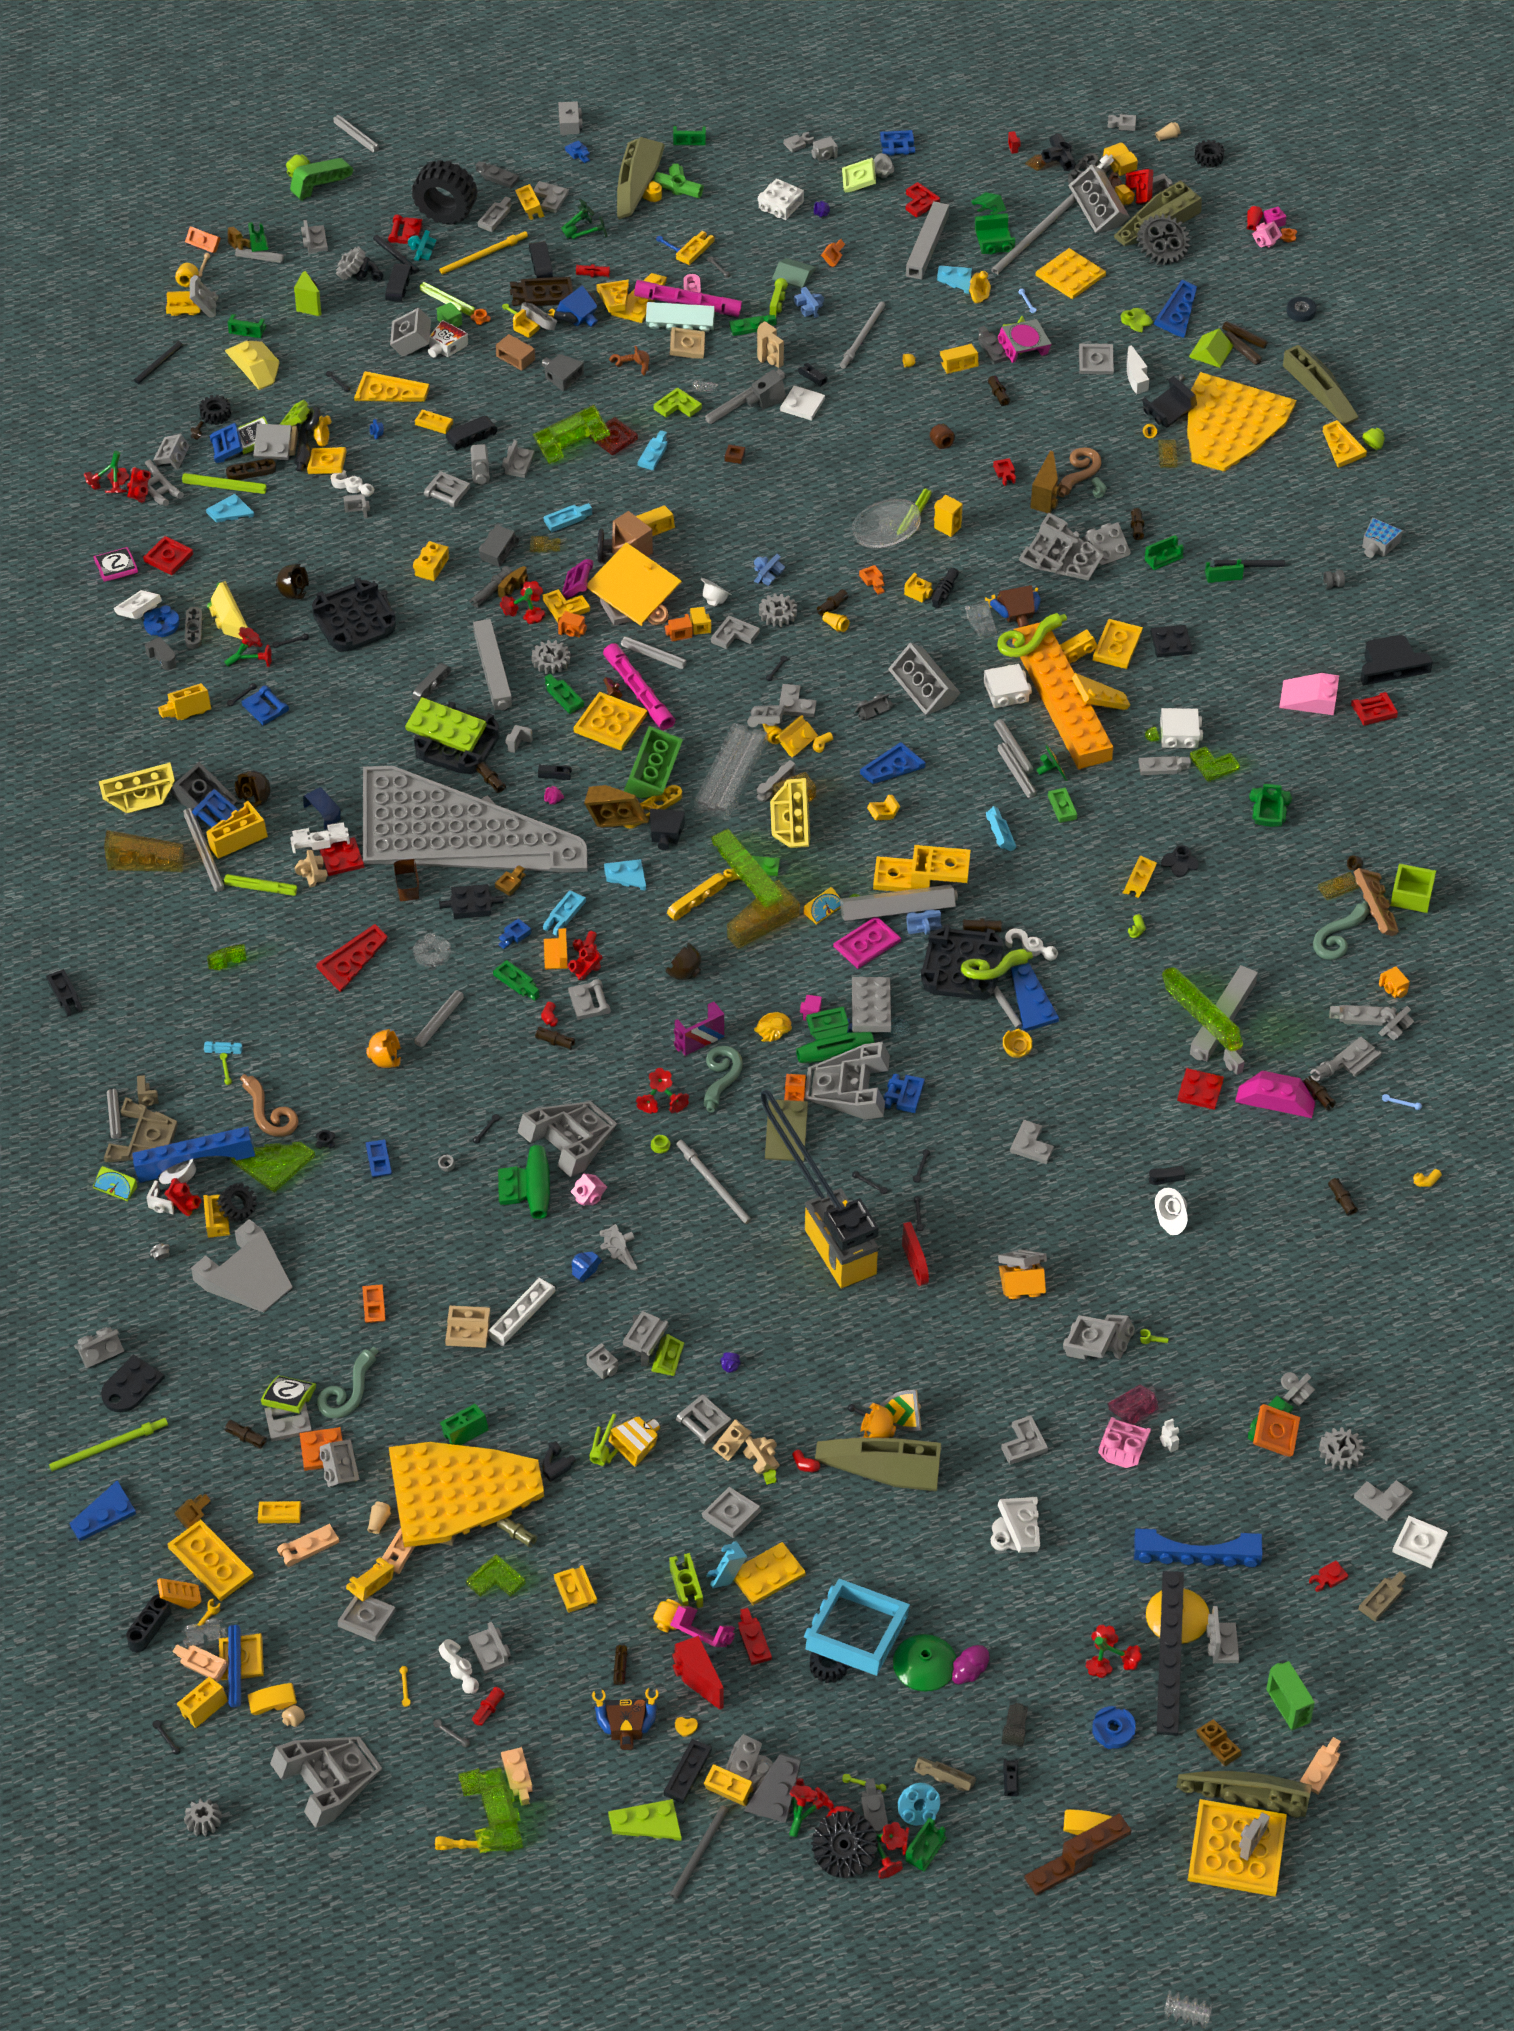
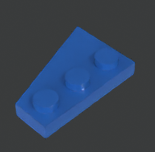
(891, 764)
(103, 1513)

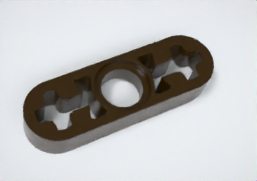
(237, 468)

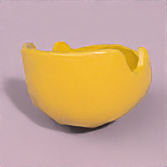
(1019, 1040)

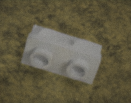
(315, 238)
(172, 451)
(517, 460)
(1122, 1335)
(339, 1463)
(489, 1648)
(743, 1756)

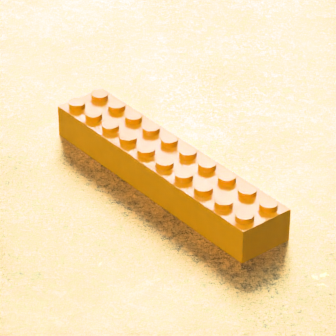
(1071, 715)

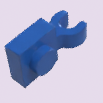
(577, 150)
(515, 931)

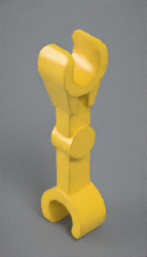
(444, 1843)

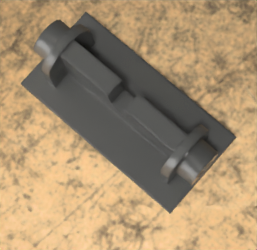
(879, 702)

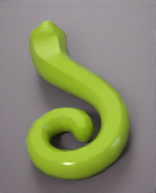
(1048, 624)
(1011, 959)

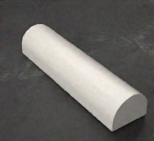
(521, 1311)

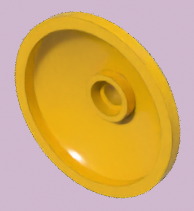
(1194, 1615)

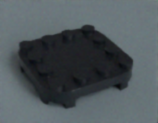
(353, 615)
(454, 759)
(948, 951)

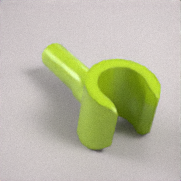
(1146, 1340)
(770, 1476)

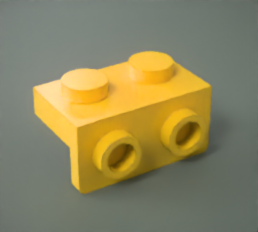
(179, 303)

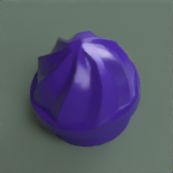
(821, 209)
(730, 1362)

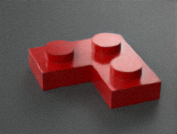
(1143, 183)
(921, 200)

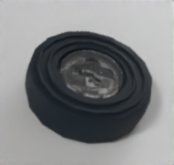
(1308, 309)

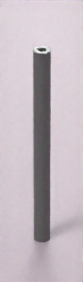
(699, 1852)

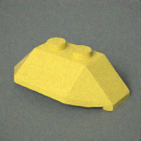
(256, 362)
(226, 611)
(139, 789)
(791, 814)

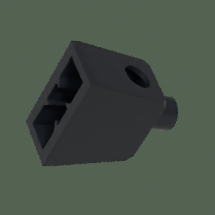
(666, 826)

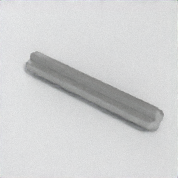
(356, 133)
(653, 652)
(1013, 745)
(1016, 770)
(439, 1018)

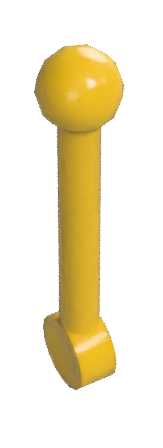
(405, 1702)

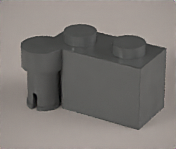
(498, 545)

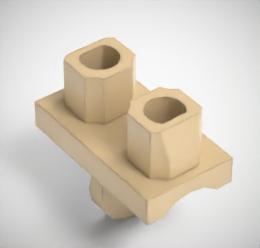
(309, 869)
(731, 1440)
(763, 1451)

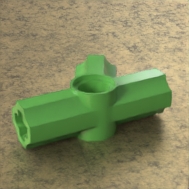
(677, 183)

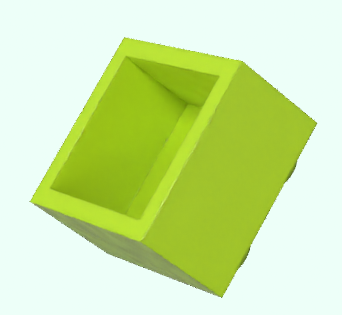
(1413, 888)

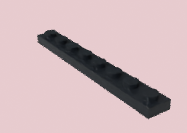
(1170, 1653)

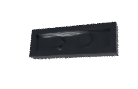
(687, 1771)

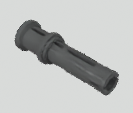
(490, 588)

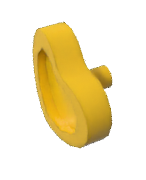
(686, 1727)

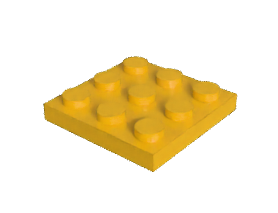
(1070, 273)
(610, 721)

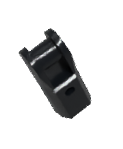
(812, 374)
(555, 772)
(1166, 1175)
(1011, 1779)

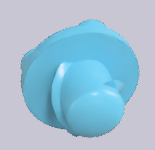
(918, 1803)

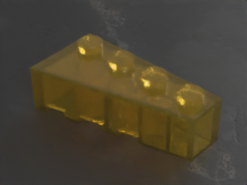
(141, 853)
(757, 920)

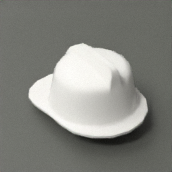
(713, 593)
(183, 1172)
(1169, 1202)

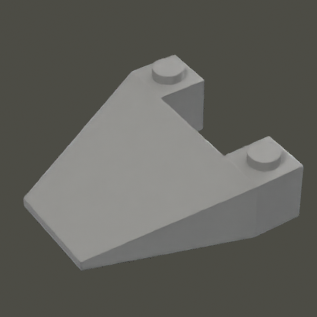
(844, 1081)
(571, 1129)
(250, 1275)
(331, 1769)

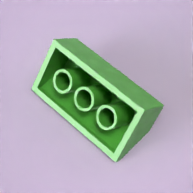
(653, 763)

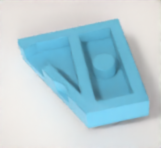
(955, 277)
(229, 509)
(626, 873)

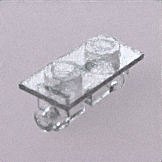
(210, 1629)

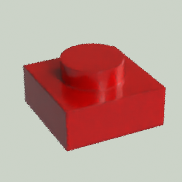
(1013, 142)

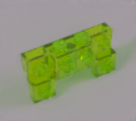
(569, 431)
(497, 1801)

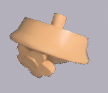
(659, 616)

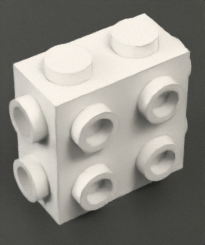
(780, 199)
(1007, 685)
(1180, 728)

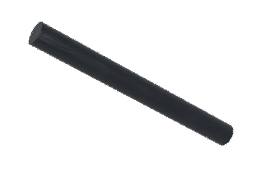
(395, 253)
(158, 362)
(1251, 563)

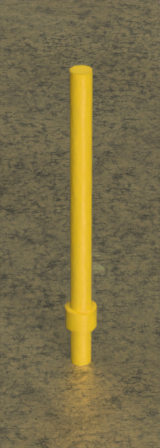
(511, 240)

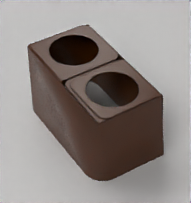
(403, 867)

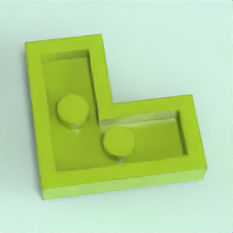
(677, 400)
(296, 414)

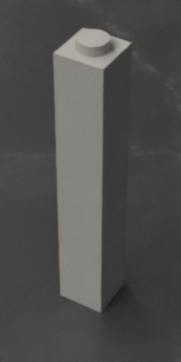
(927, 240)
(492, 664)
(898, 902)
(1229, 1004)

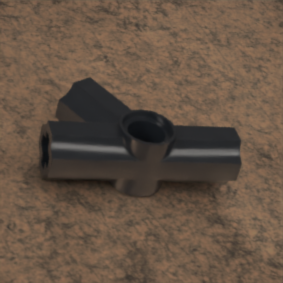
(1059, 152)

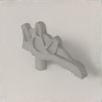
(616, 1245)

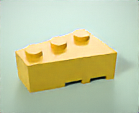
(237, 831)

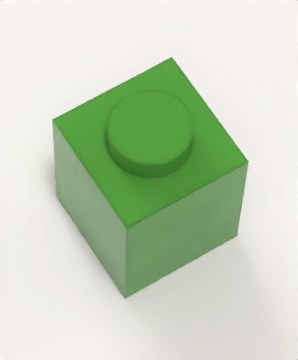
(449, 314)

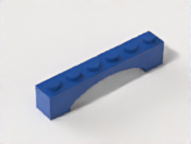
(231, 1143)
(1154, 1547)

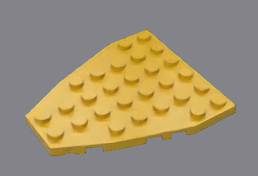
(1232, 420)
(458, 1487)

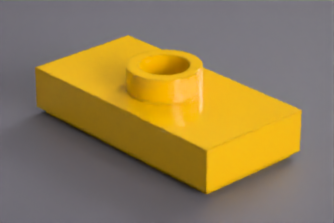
(434, 421)
(279, 1512)

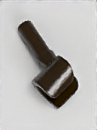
(196, 432)

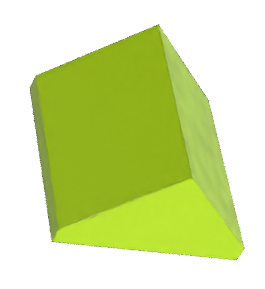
(307, 296)
(1212, 348)

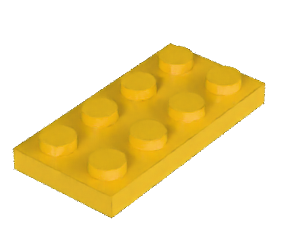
(210, 1560)

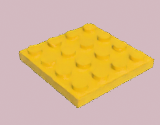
(1217, 1849)

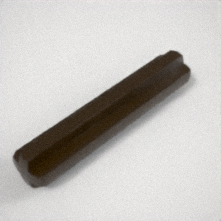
(1262, 343)
(1243, 348)

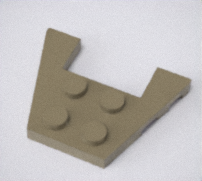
(150, 1132)

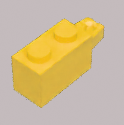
(186, 703)

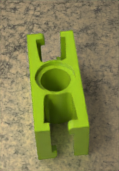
(686, 1575)

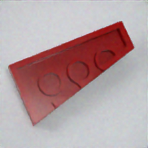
(350, 958)

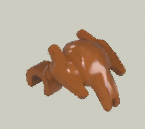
(640, 357)

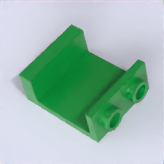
(994, 233)

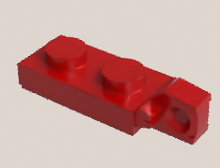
(753, 1638)

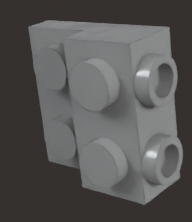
(1089, 1337)

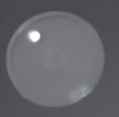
(886, 523)

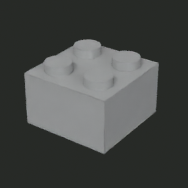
(410, 332)

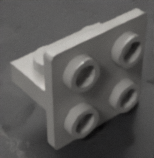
(99, 1347)

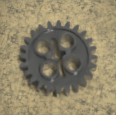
(1163, 239)

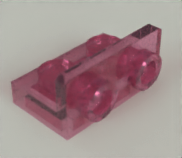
(1134, 1405)

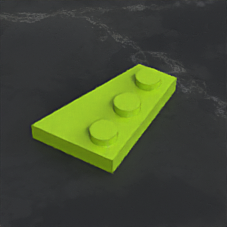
(649, 1820)

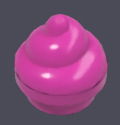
(553, 795)

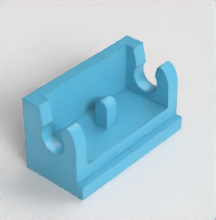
(728, 1566)

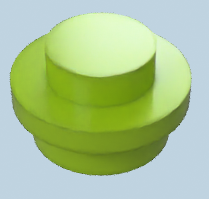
(660, 1144)

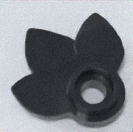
(1180, 863)

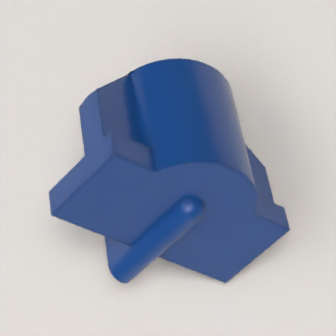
(585, 1265)

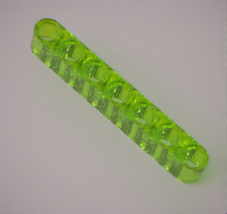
(747, 868)
(1202, 1009)

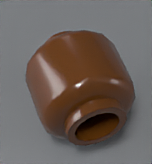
(942, 436)

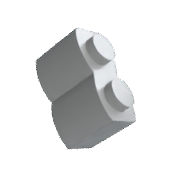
(480, 464)

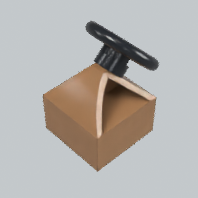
(626, 530)

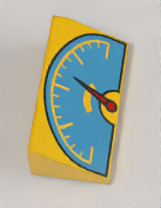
(822, 906)

